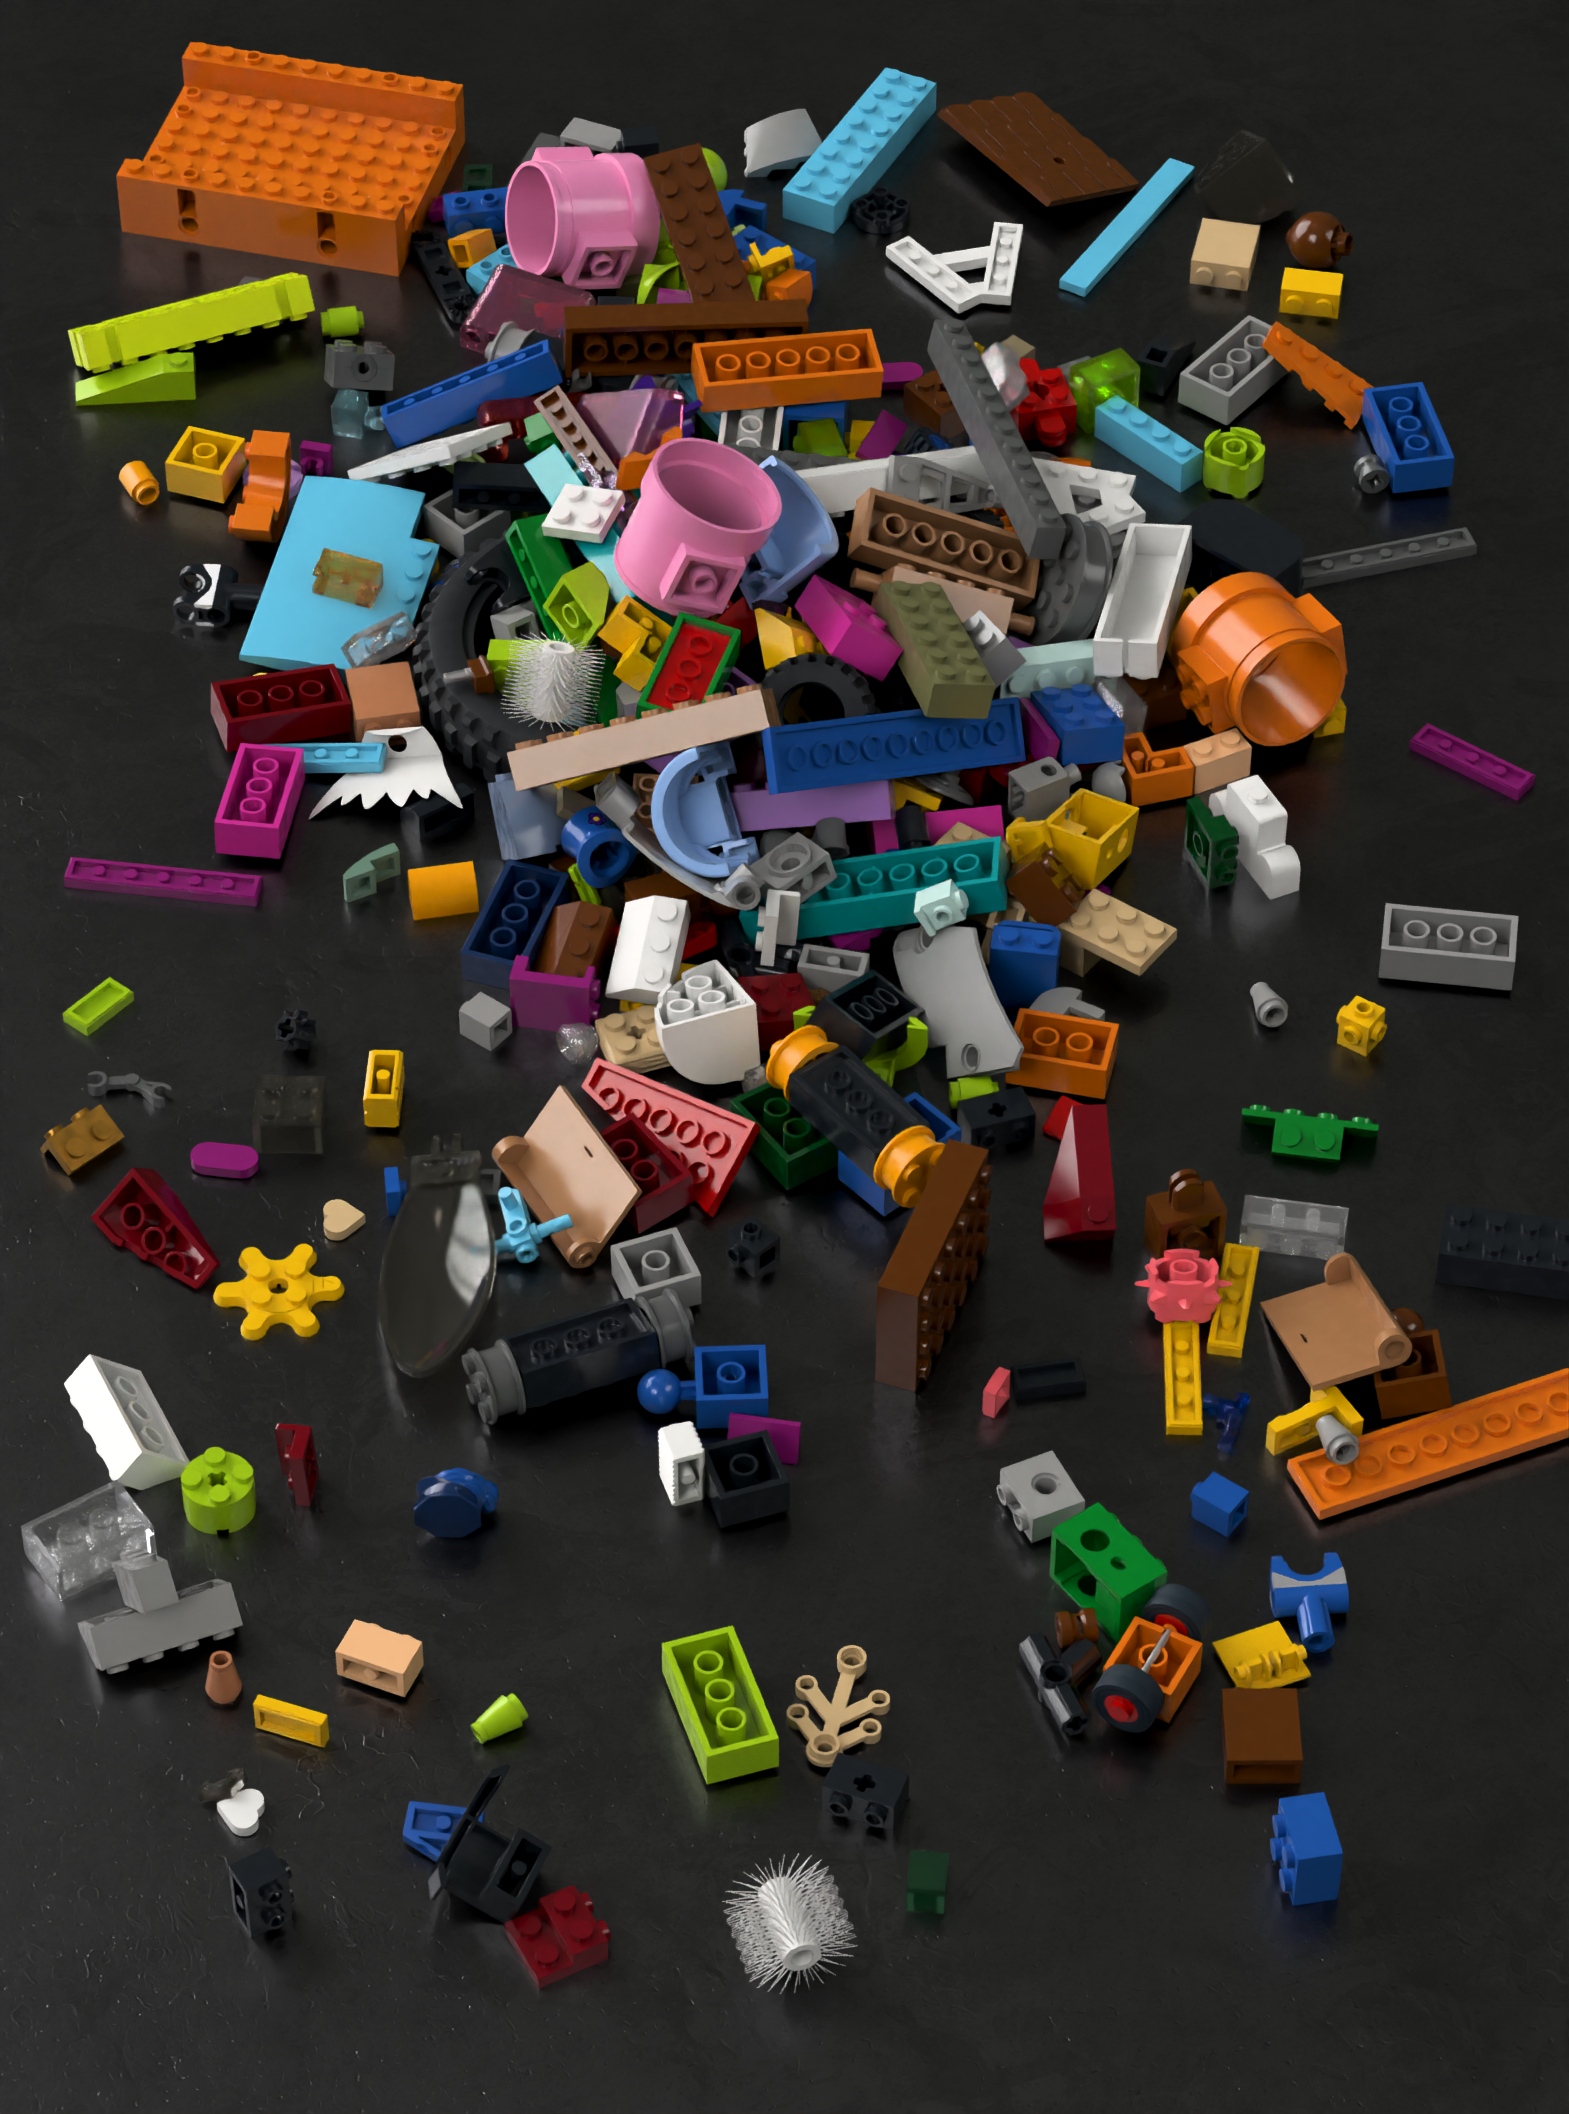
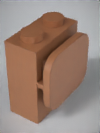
(382, 699)

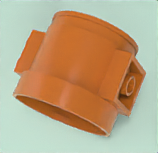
(1232, 633)

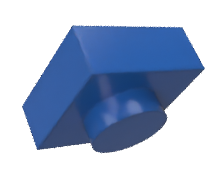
(394, 1190)

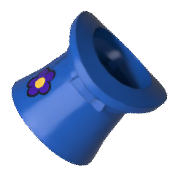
(598, 847)

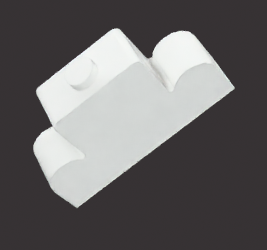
(1262, 834)

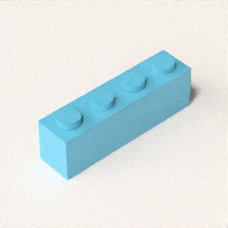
(1148, 443)

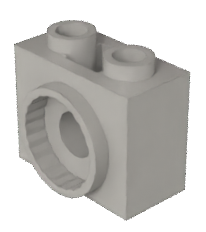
(795, 867)
(1039, 1495)

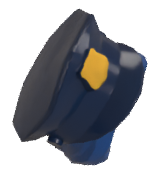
(453, 1502)

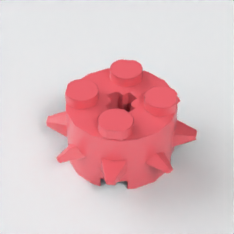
(1182, 1286)

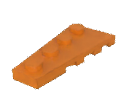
(1319, 372)

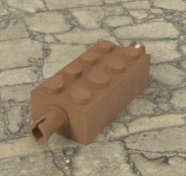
(962, 595)

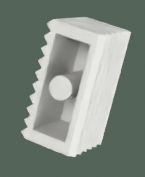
(682, 1463)

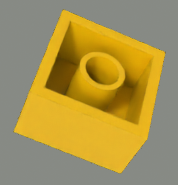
(205, 464)

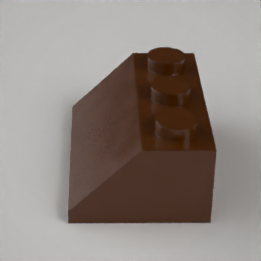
(576, 939)

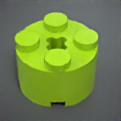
(1233, 461)
(218, 1491)

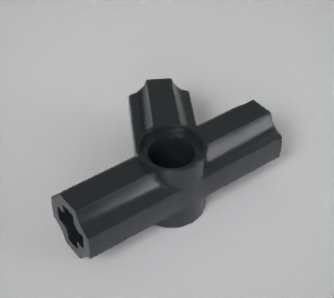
(740, 956)
(1059, 1677)

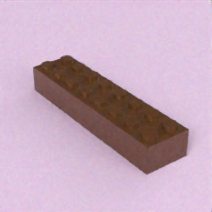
(661, 336)

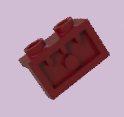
(298, 1460)

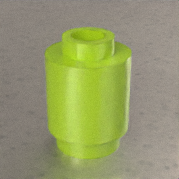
(341, 322)
(969, 1088)

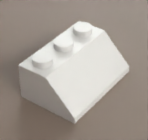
(648, 948)

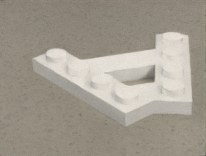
(939, 270)
(1111, 487)

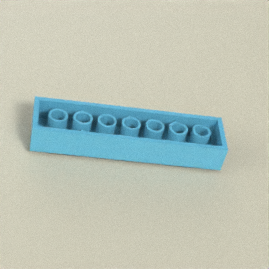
(859, 150)

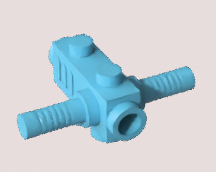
(523, 1234)

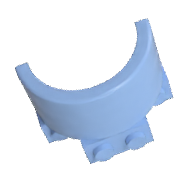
(798, 544)
(701, 814)

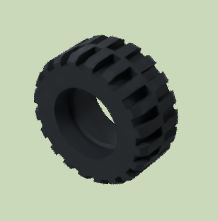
(824, 671)

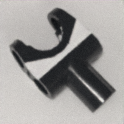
(214, 595)

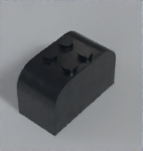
(1238, 540)

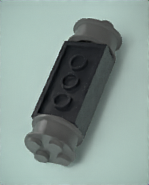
(579, 1354)

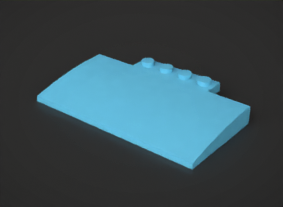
(353, 518)

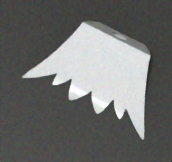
(415, 768)

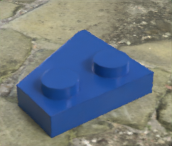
(430, 1826)

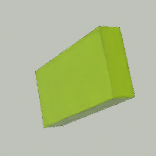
(98, 1006)

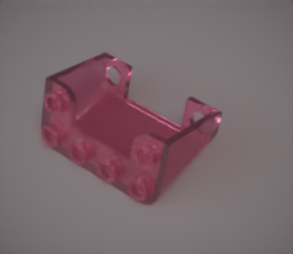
(520, 298)
(630, 419)

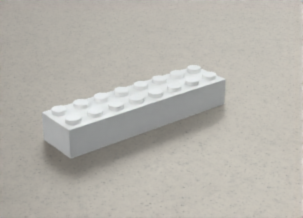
(844, 483)
(1142, 601)

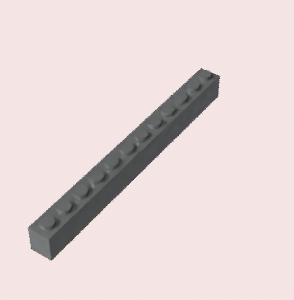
(996, 440)

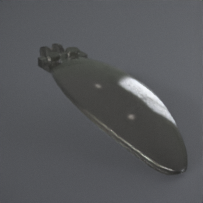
(437, 1261)

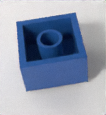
(1307, 1849)

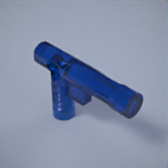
(1228, 1415)

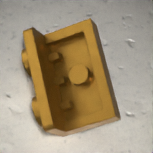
(83, 1139)

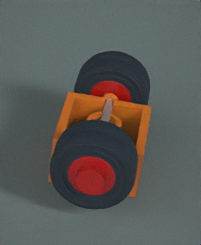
(1154, 1660)

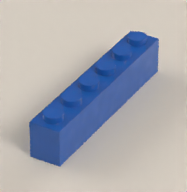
(457, 398)

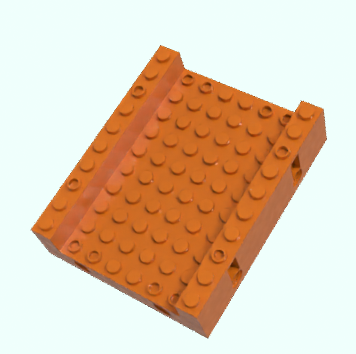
(295, 159)

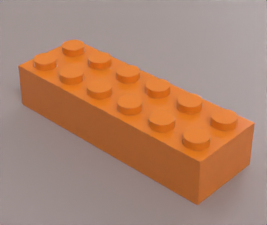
(786, 370)

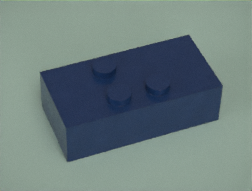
(513, 921)

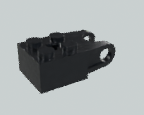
(501, 569)

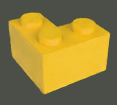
(638, 637)

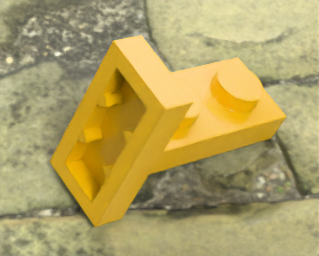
(1300, 1425)

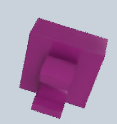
(316, 458)

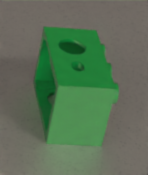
(1124, 1570)

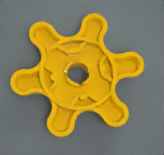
(290, 1307)

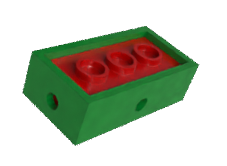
(691, 664)

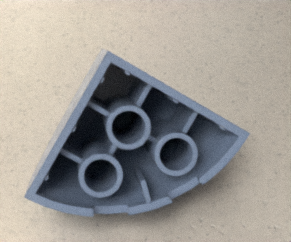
(525, 819)

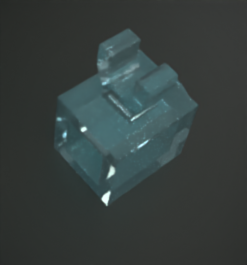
(353, 415)

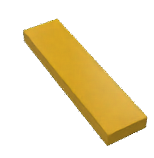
(1232, 1314)
(1182, 1378)

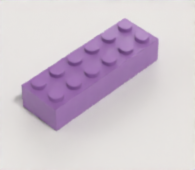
(849, 802)

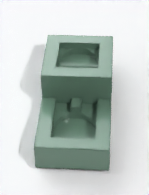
(375, 867)

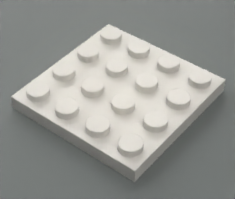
(431, 453)

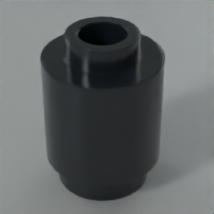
(911, 828)

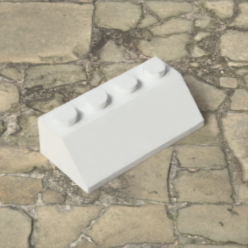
(125, 1423)

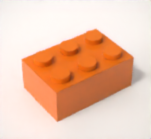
(1065, 1053)

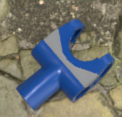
(1310, 1599)

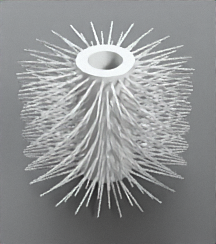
(553, 681)
(789, 1923)

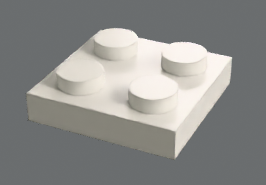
(583, 513)

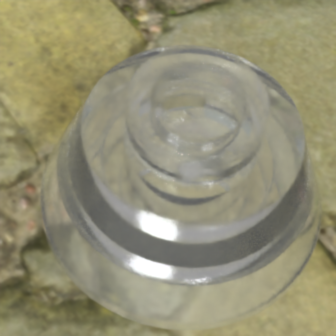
(577, 1042)

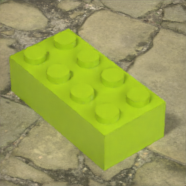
(720, 1705)

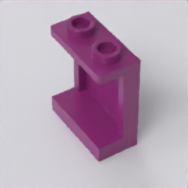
(550, 999)

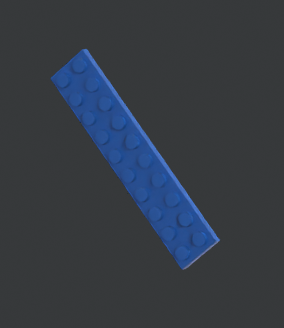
(889, 747)

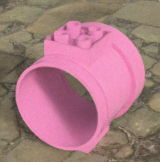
(582, 216)
(696, 526)

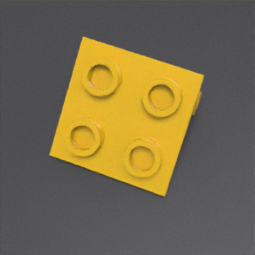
(1262, 1657)

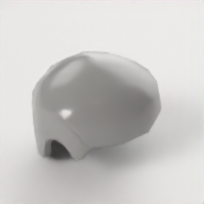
(1108, 781)

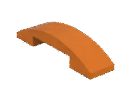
(635, 465)

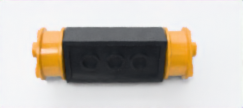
(856, 1112)

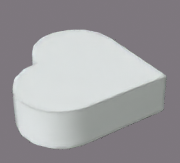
(242, 1811)

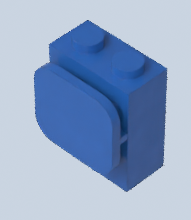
(1024, 961)

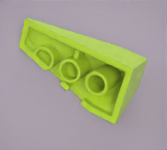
(151, 380)

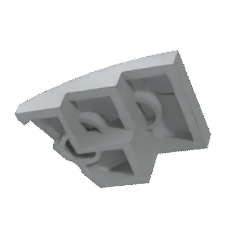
(779, 142)

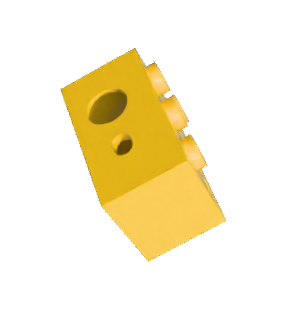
(1094, 836)

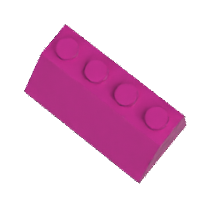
(986, 820)

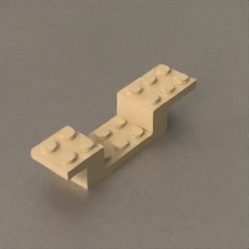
(1098, 928)

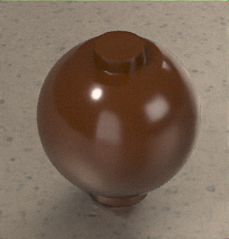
(1318, 240)

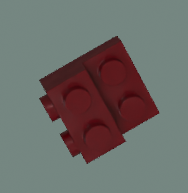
(559, 1936)

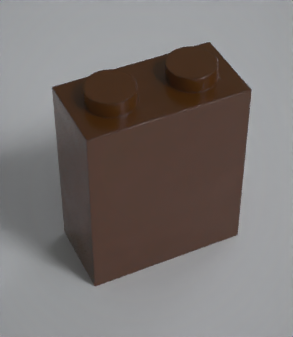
(1261, 1735)

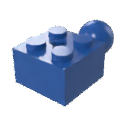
(724, 1383)

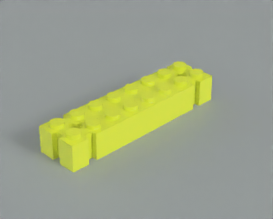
(191, 321)

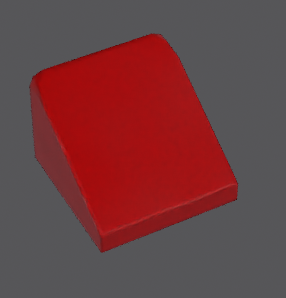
(1058, 1118)

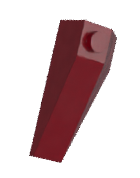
(1081, 1186)
(156, 1226)

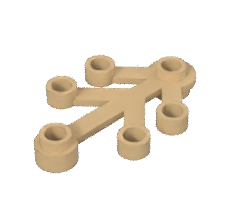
(837, 1713)

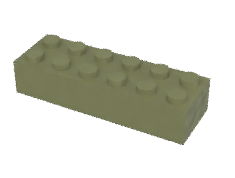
(936, 651)

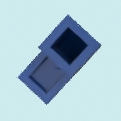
(742, 210)

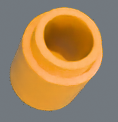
(139, 482)

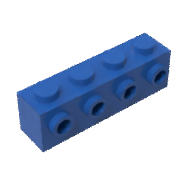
(475, 211)

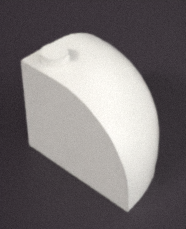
(708, 1026)

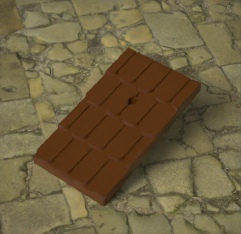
(1038, 149)

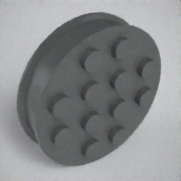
(1073, 586)

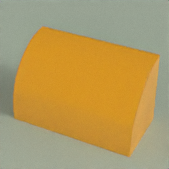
(443, 890)

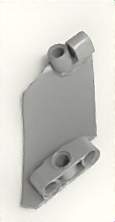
(620, 802)
(959, 1000)

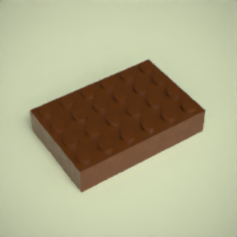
(932, 1266)

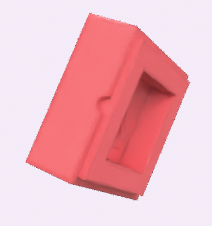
(996, 1392)

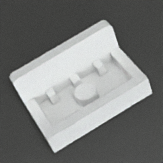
(779, 923)

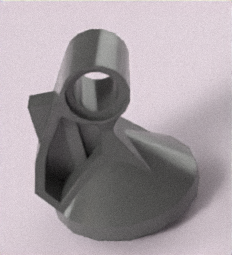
(829, 835)

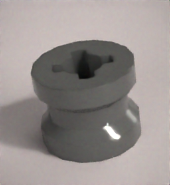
(1371, 473)

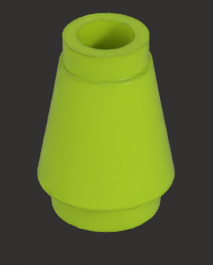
(500, 1718)

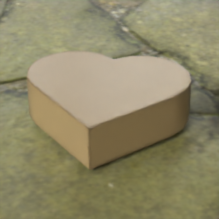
(341, 1219)

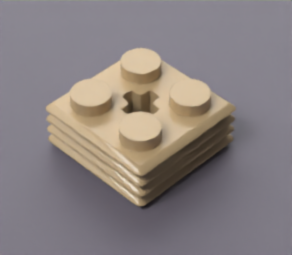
(632, 1040)

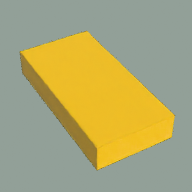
(291, 1721)

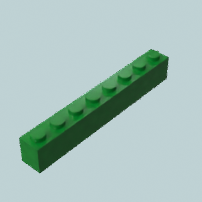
(542, 565)

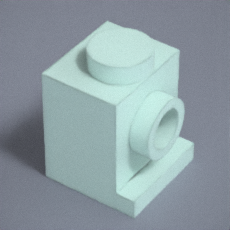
(940, 906)

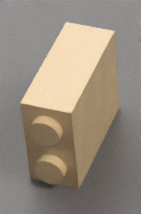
(1224, 254)

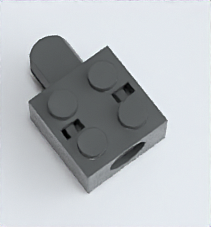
(359, 366)

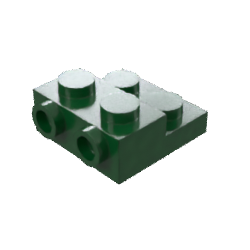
(1210, 844)

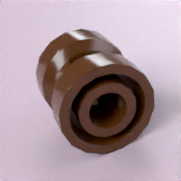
(1076, 1627)

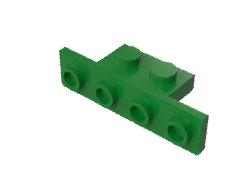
(1308, 1136)

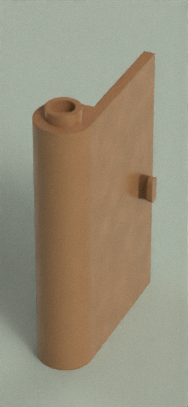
(571, 1170)
(1343, 1324)

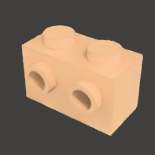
(1219, 759)
(379, 1657)

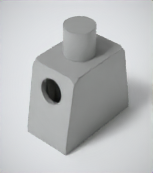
(1040, 788)

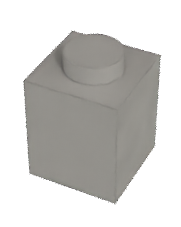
(485, 1021)

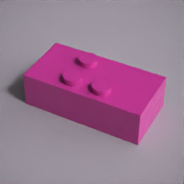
(848, 628)
(259, 801)

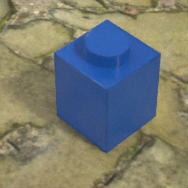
(1219, 1503)

